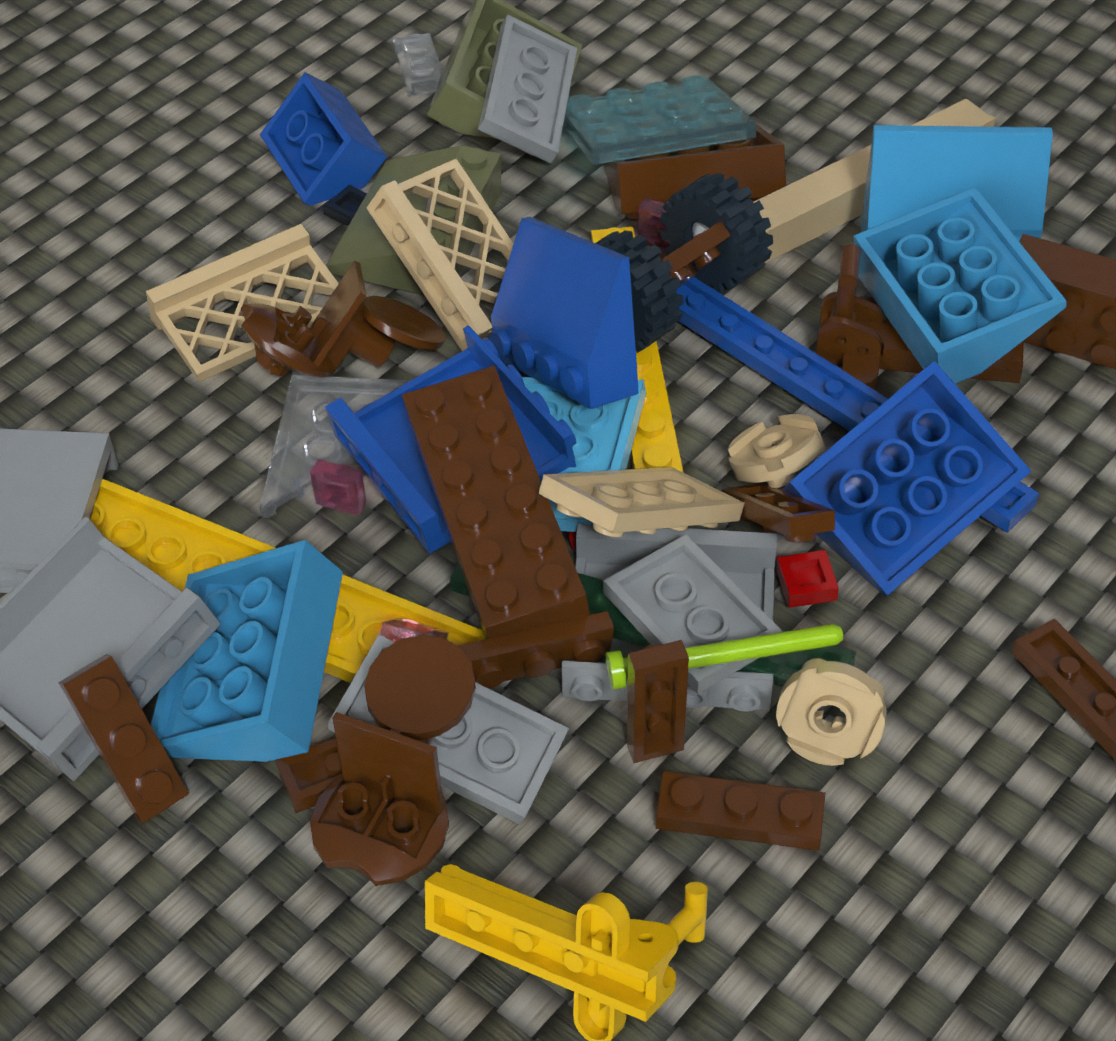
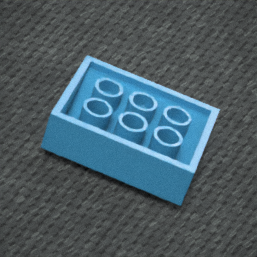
(931, 163)
(956, 284)
(262, 670)

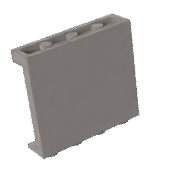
(45, 492)
(742, 556)
(72, 611)

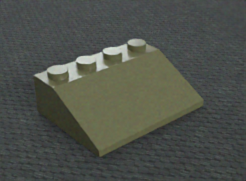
(468, 68)
(369, 246)

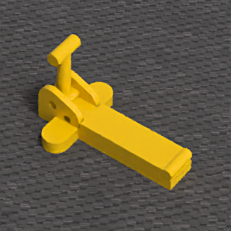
(599, 953)

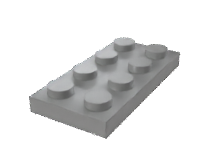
(528, 89)
(494, 752)

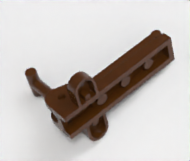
(858, 339)

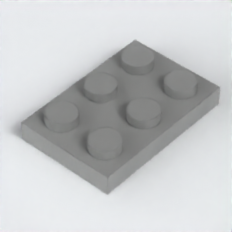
(689, 599)

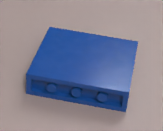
(388, 455)

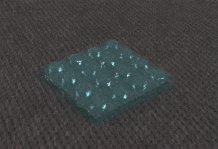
(655, 120)

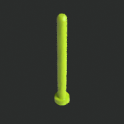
(738, 650)

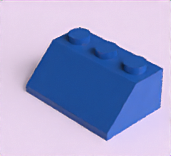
(321, 141)

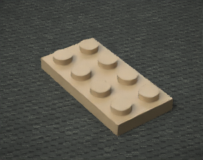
(640, 500)

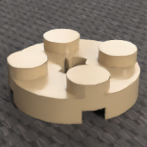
(776, 451)
(838, 685)

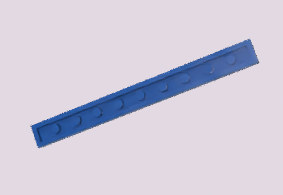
(807, 375)

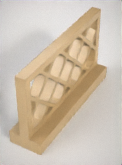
(434, 264)
(233, 280)

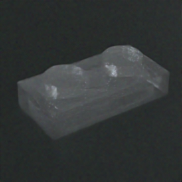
(418, 63)

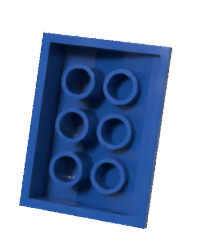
(567, 315)
(909, 479)

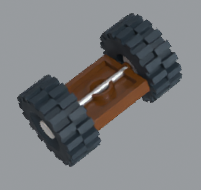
(711, 236)

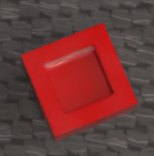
(807, 578)

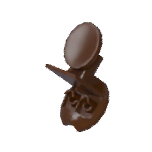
(341, 327)
(392, 770)

